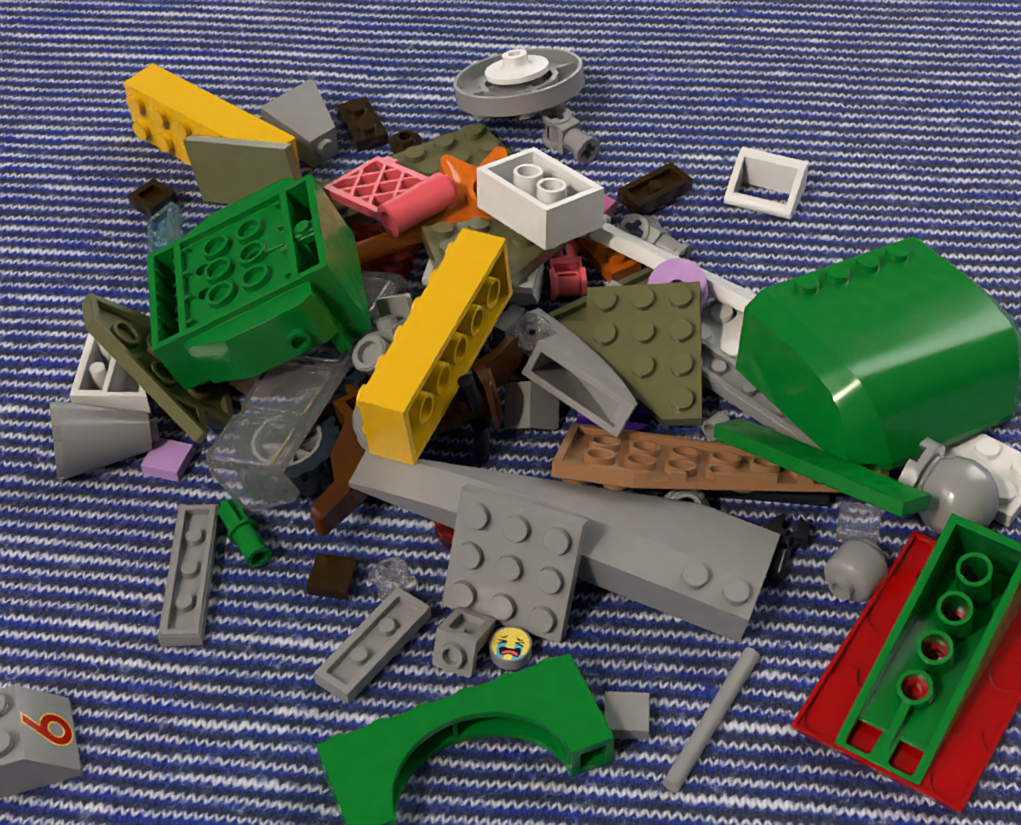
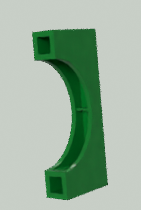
(537, 704)

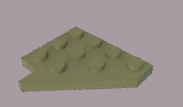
(522, 253)
(128, 340)
(651, 343)

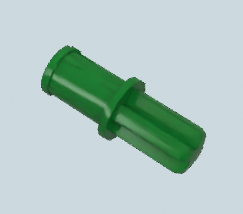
(244, 533)

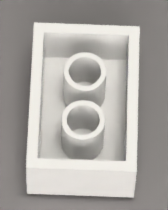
(540, 198)

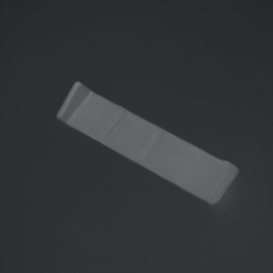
(282, 410)

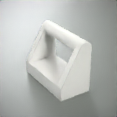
(768, 172)

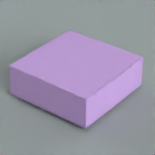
(168, 459)

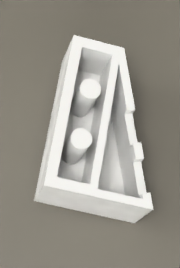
(105, 382)

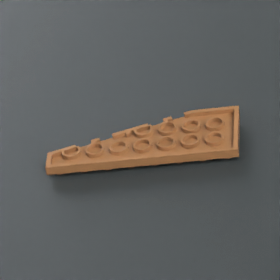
(670, 463)

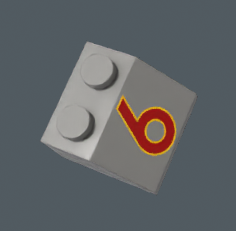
(35, 740)

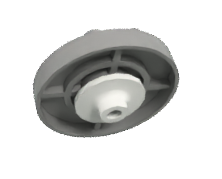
(519, 83)

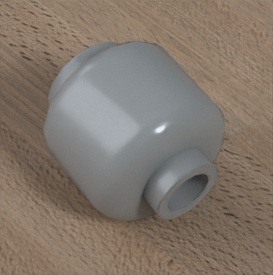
(855, 570)

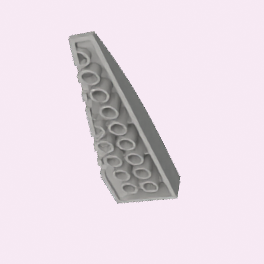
(636, 545)

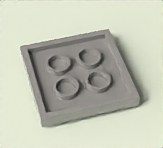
(514, 562)

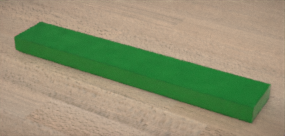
(823, 467)

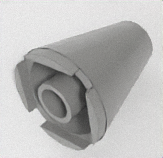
(97, 436)

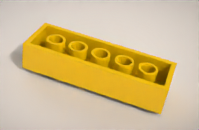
(171, 109)
(435, 346)

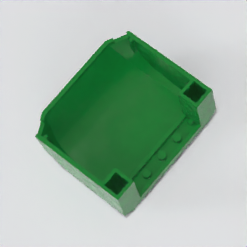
(883, 354)

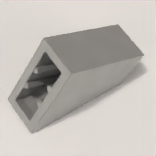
(305, 117)

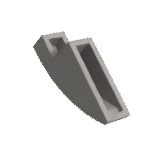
(579, 377)

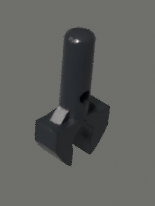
(785, 545)

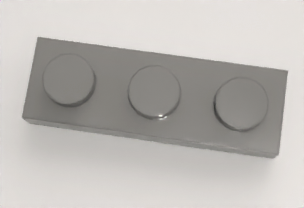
(372, 645)

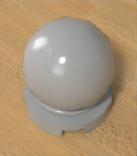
(955, 487)

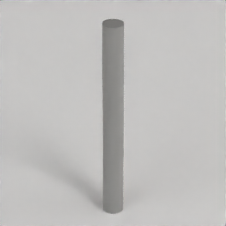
(710, 720)

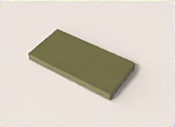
(238, 167)

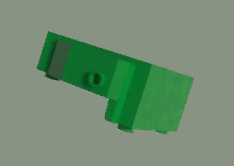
(256, 286)

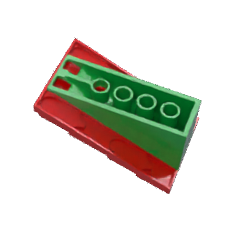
(929, 666)

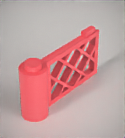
(401, 193)

